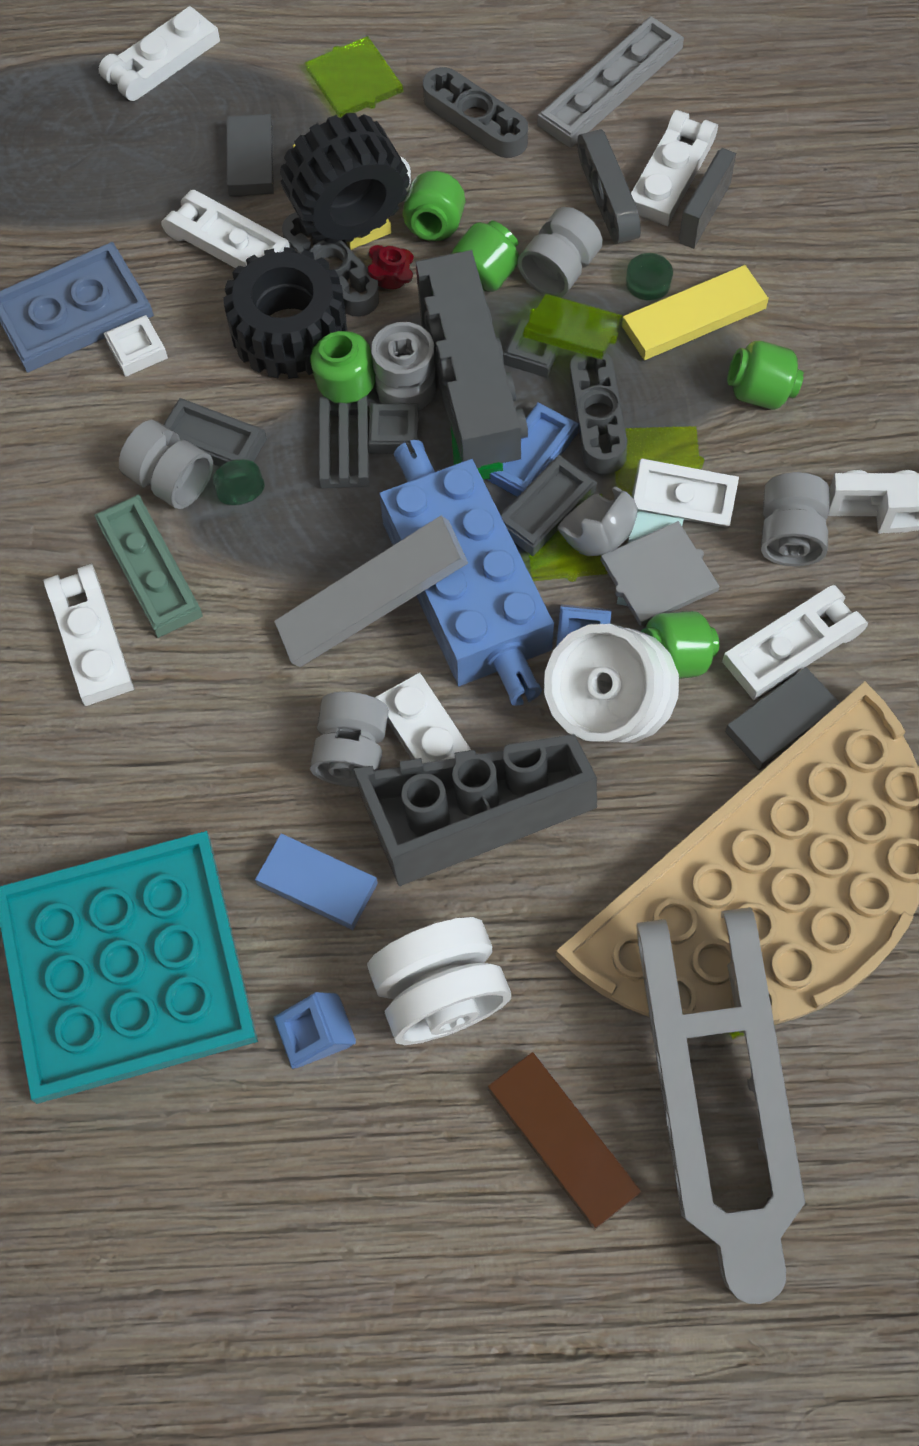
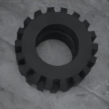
(344, 178)
(277, 284)

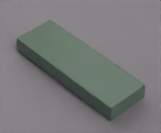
(148, 566)

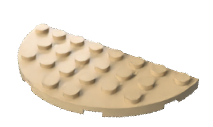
(815, 850)

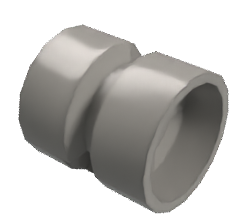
(560, 251)
(404, 364)
(170, 465)
(795, 519)
(349, 736)

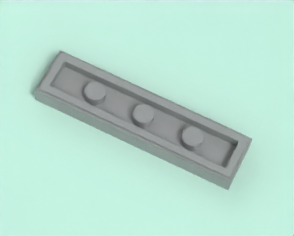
(610, 81)
(371, 591)

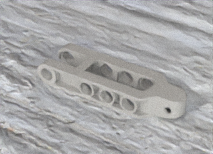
(749, 1239)

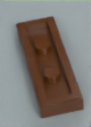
(564, 1140)

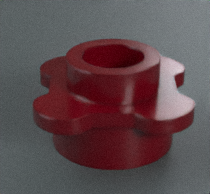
(390, 266)

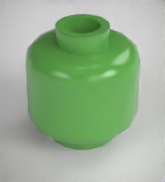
(434, 206)
(493, 252)
(343, 367)
(765, 374)
(687, 640)

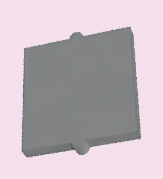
(659, 573)

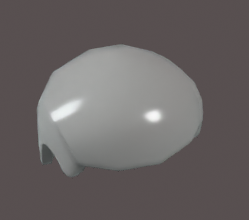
(600, 523)

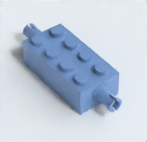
(489, 609)

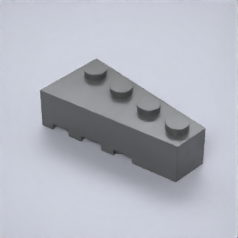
(469, 361)
(475, 802)

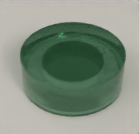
(649, 276)
(238, 482)

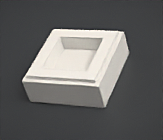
(135, 345)

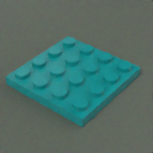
(123, 967)

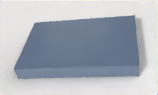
(70, 306)

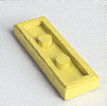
(694, 312)

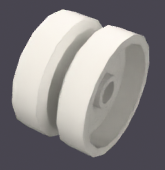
(582, 689)
(438, 980)

